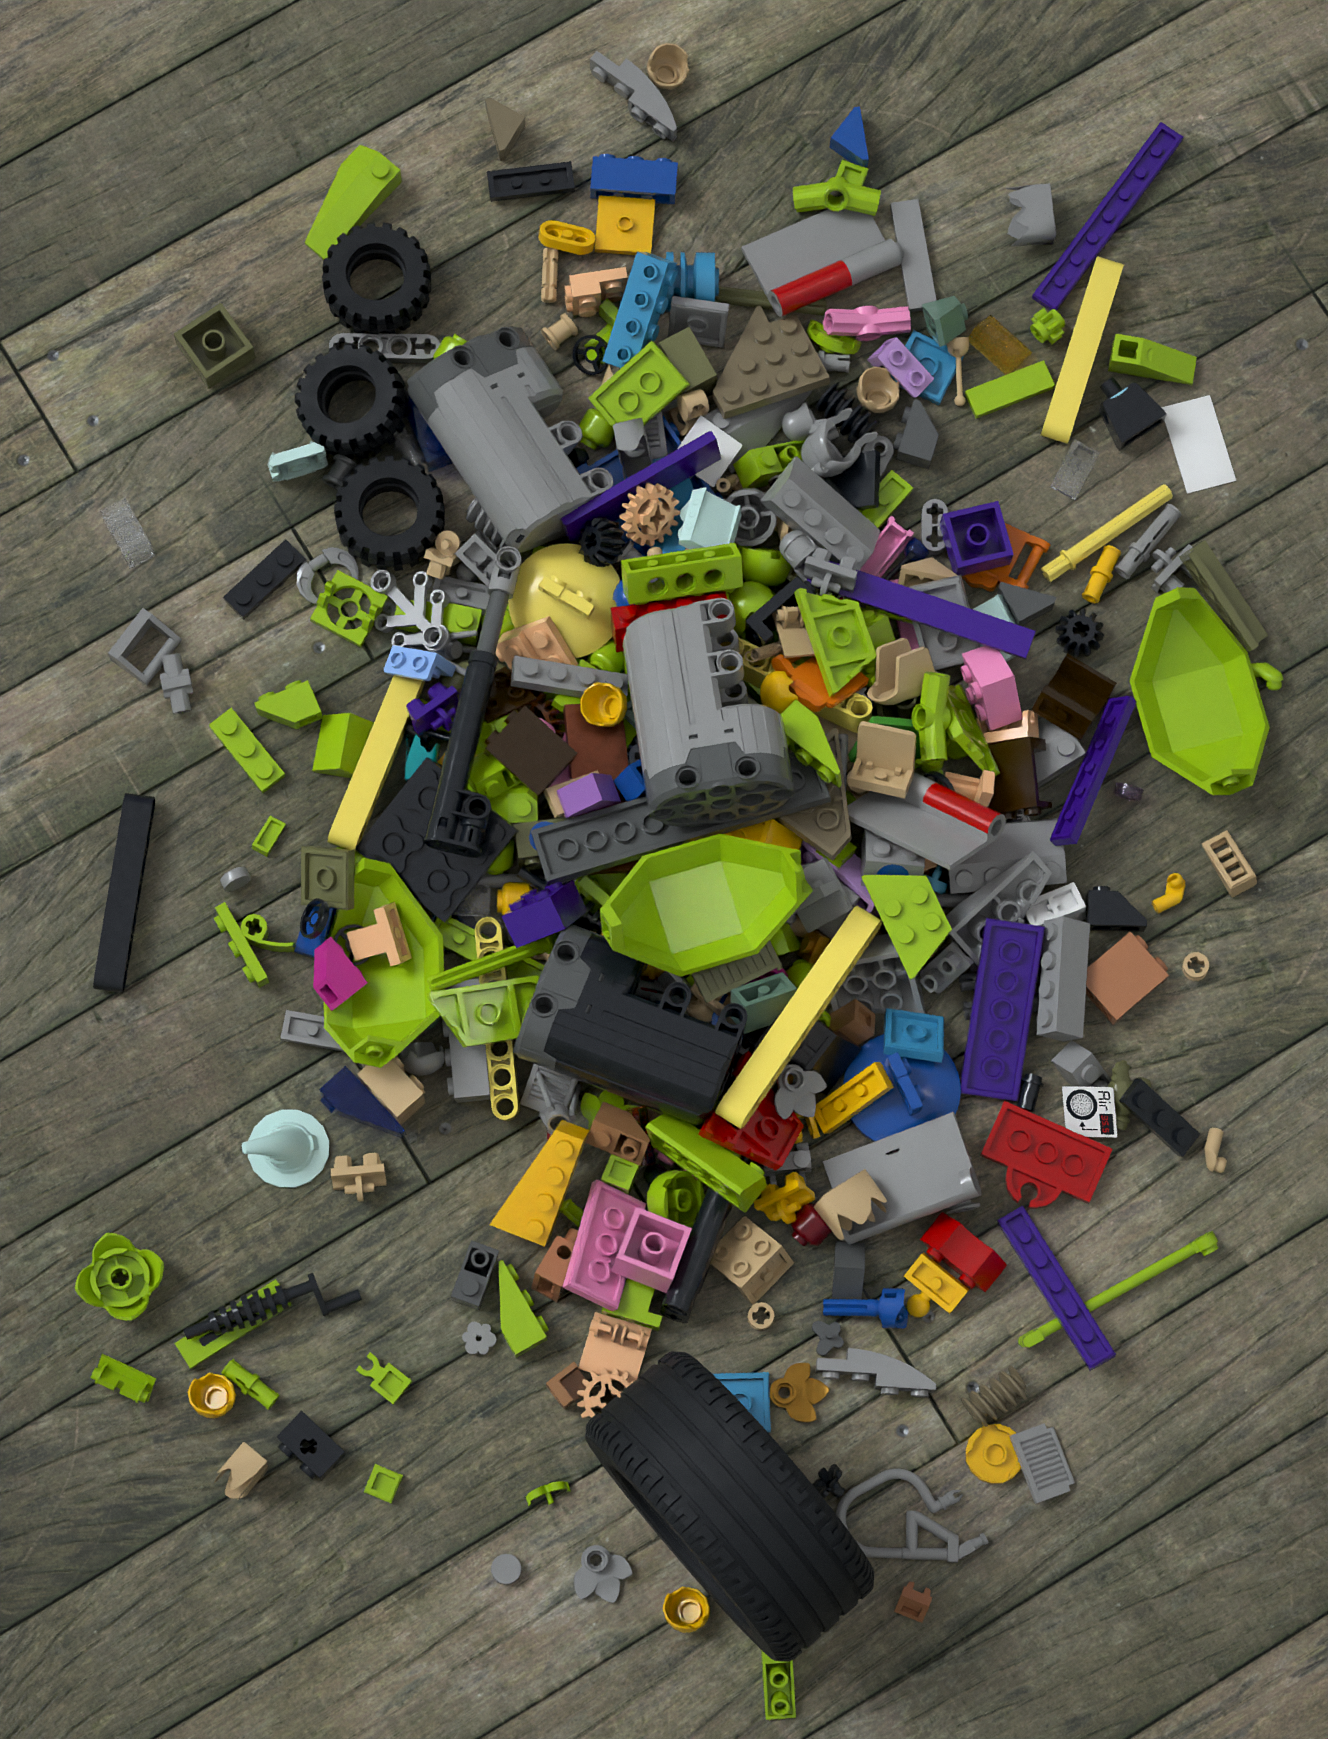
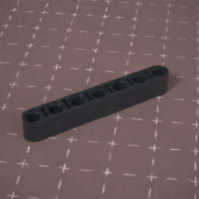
(124, 893)

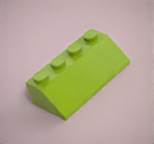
(707, 1161)

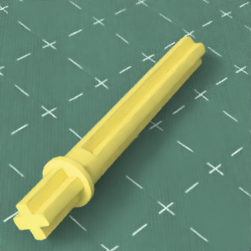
(1106, 533)

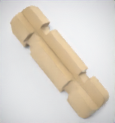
(549, 275)

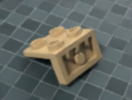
(750, 1259)

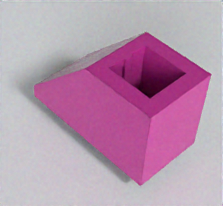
(335, 974)

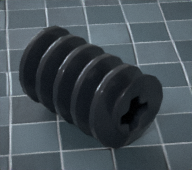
(857, 424)

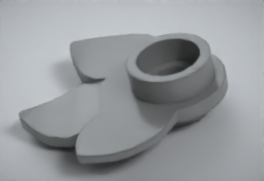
(798, 1095)
(601, 1578)

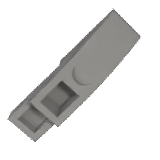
(644, 100)
(889, 1373)

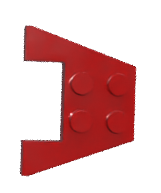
(764, 1137)

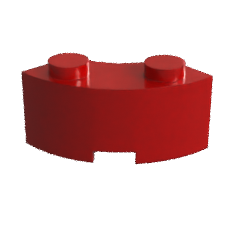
(963, 1252)

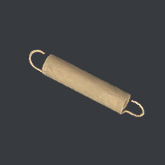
(765, 651)

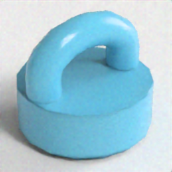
(937, 885)

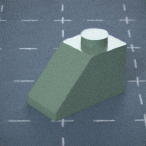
(945, 319)
(763, 1000)

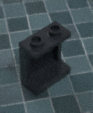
(760, 624)

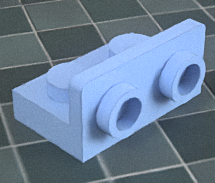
(417, 664)

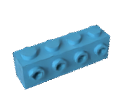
(640, 307)

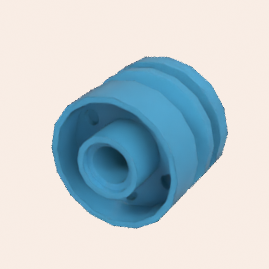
(696, 280)

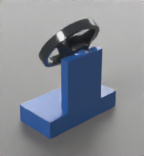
(314, 927)

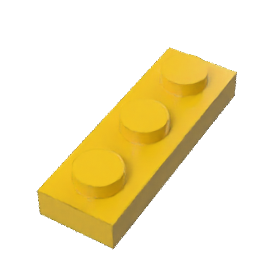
(852, 1097)

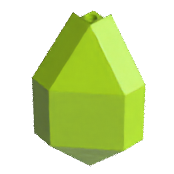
(1198, 695)
(704, 903)
(394, 1002)

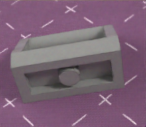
(131, 638)

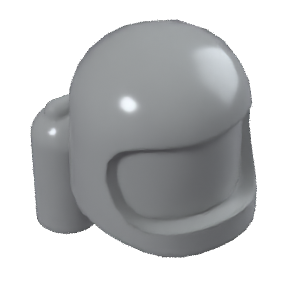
(801, 423)
(795, 549)

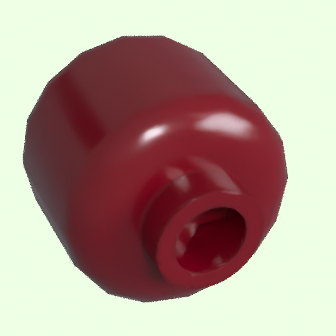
(809, 1226)

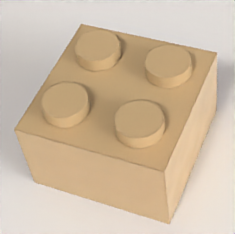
(394, 1089)

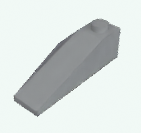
(756, 427)
(1061, 752)

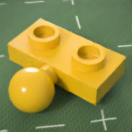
(935, 1285)

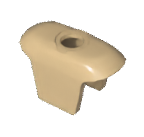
(899, 672)

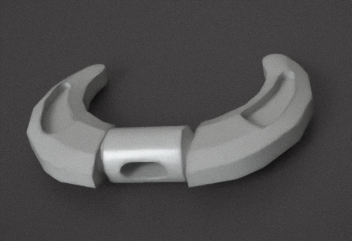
(333, 556)

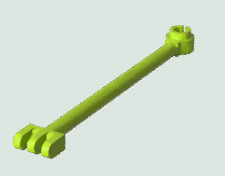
(1205, 1244)

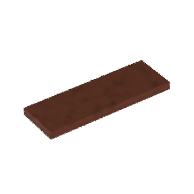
(596, 750)

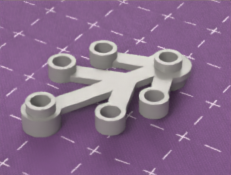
(414, 613)

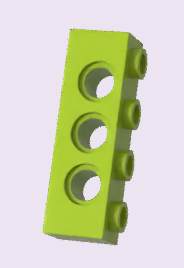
(669, 566)

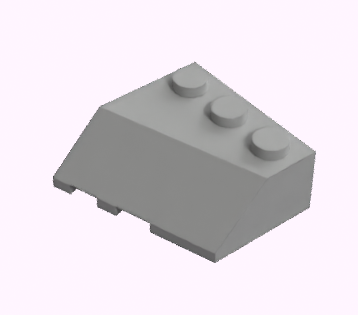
(881, 981)

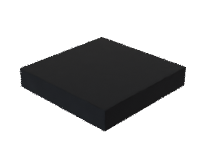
(859, 482)

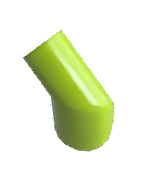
(1269, 674)

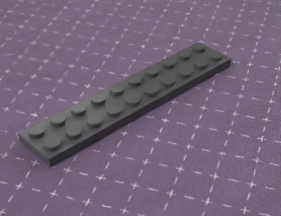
(628, 831)

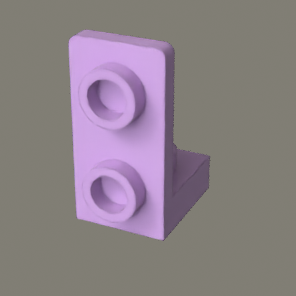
(902, 366)

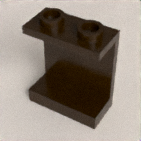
(1074, 697)
(530, 751)
(1017, 783)

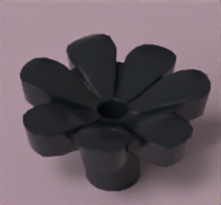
(829, 1482)

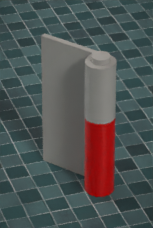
(820, 258)
(930, 821)

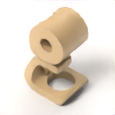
(691, 407)

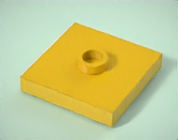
(624, 225)

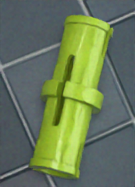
(250, 1384)

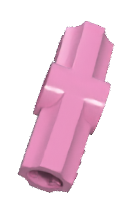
(867, 322)

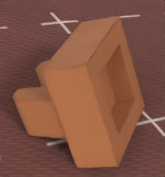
(913, 1603)

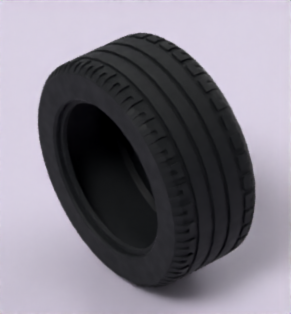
(730, 1505)

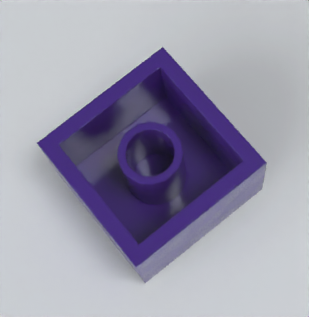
(976, 539)
(543, 912)

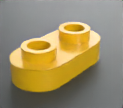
(566, 237)

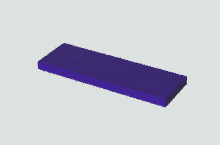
(666, 472)
(1001, 1009)

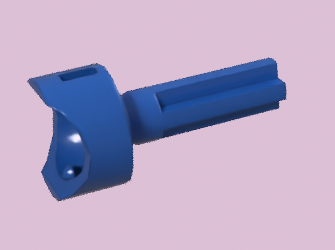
(888, 1308)

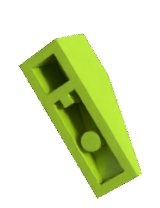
(455, 619)

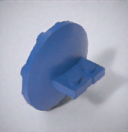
(920, 1091)

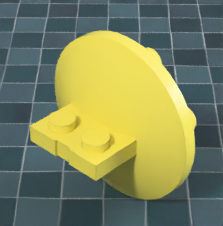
(570, 592)

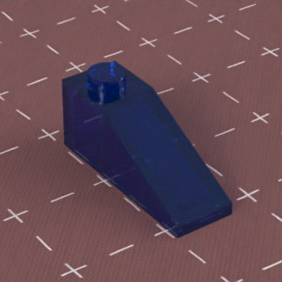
(427, 442)
(354, 1101)

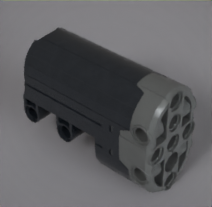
(602, 1034)

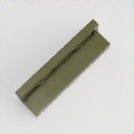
(1223, 595)

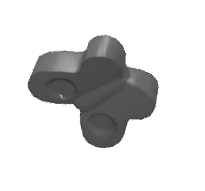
(828, 1336)

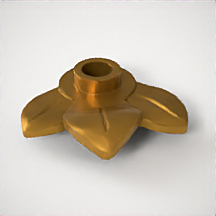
(803, 1392)

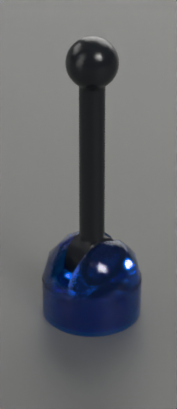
(913, 552)

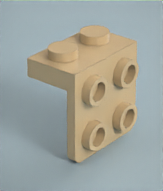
(883, 760)

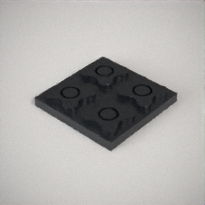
(433, 876)

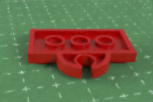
(1044, 1157)

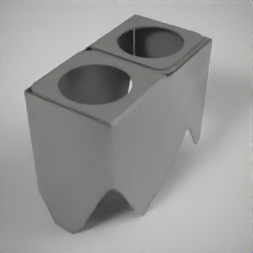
(1036, 219)
(627, 437)

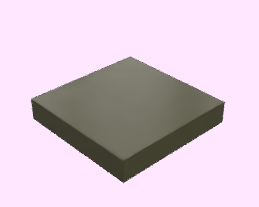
(327, 876)

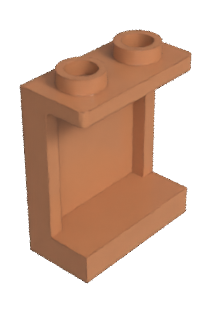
(1123, 977)

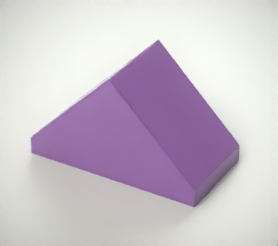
(588, 794)

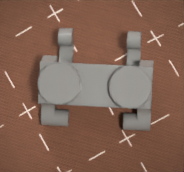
(796, 1161)

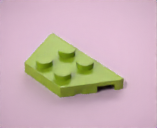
(837, 637)
(966, 730)
(910, 916)
(486, 1010)

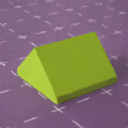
(341, 744)

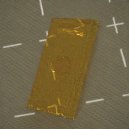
(999, 345)

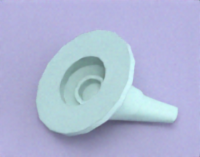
(287, 1148)

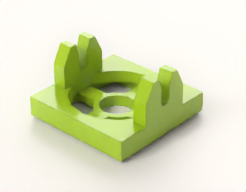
(341, 581)

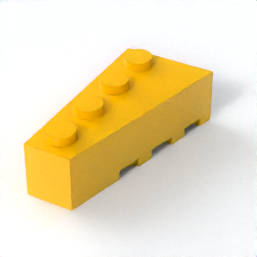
(539, 1195)

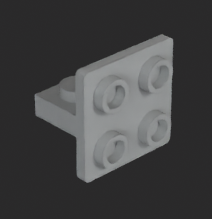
(827, 899)

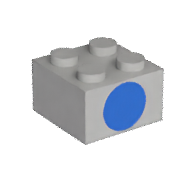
(887, 858)

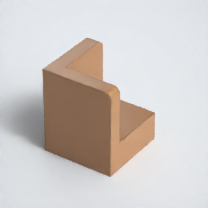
(854, 1021)
(566, 1385)

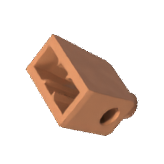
(553, 1269)

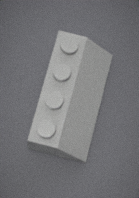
(822, 513)
(1011, 846)

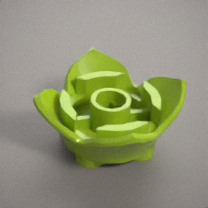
(114, 1255)

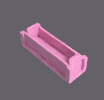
(887, 549)

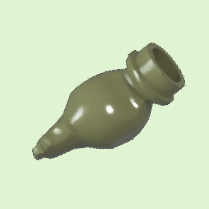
(1120, 1083)

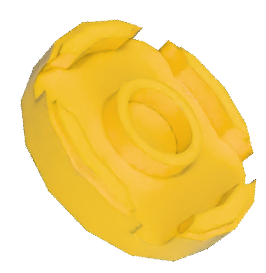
(992, 1454)

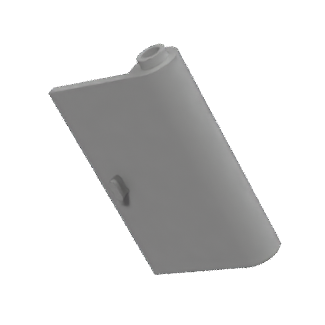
(915, 1171)

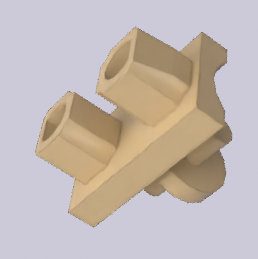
(442, 554)
(358, 1178)

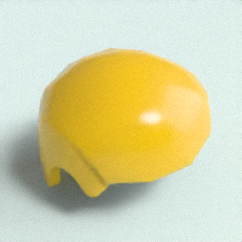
(775, 691)
(603, 704)
(211, 1395)
(686, 1609)

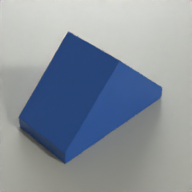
(850, 139)

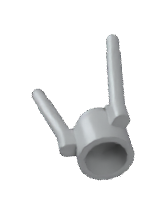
(454, 648)
(556, 1111)

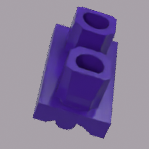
(436, 712)

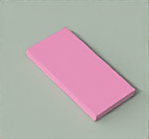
(598, 1243)

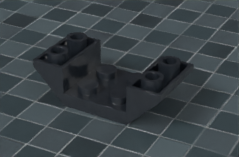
(820, 1052)

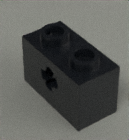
(304, 1430)

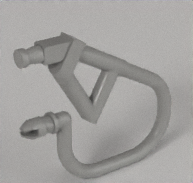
(914, 1519)

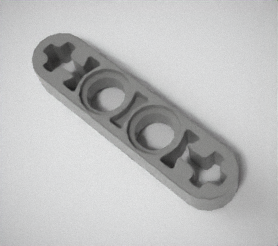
(386, 341)

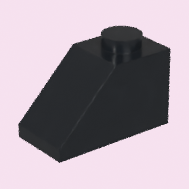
(1112, 911)

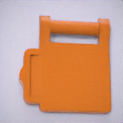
(990, 578)
(810, 686)

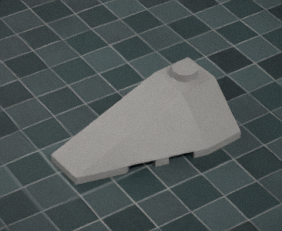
(1002, 898)

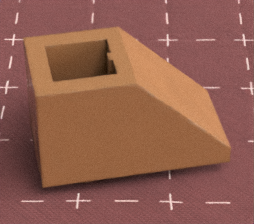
(618, 1134)

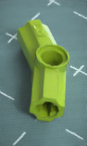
(819, 197)
(933, 717)

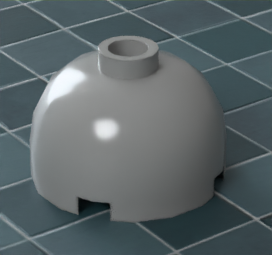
(756, 520)

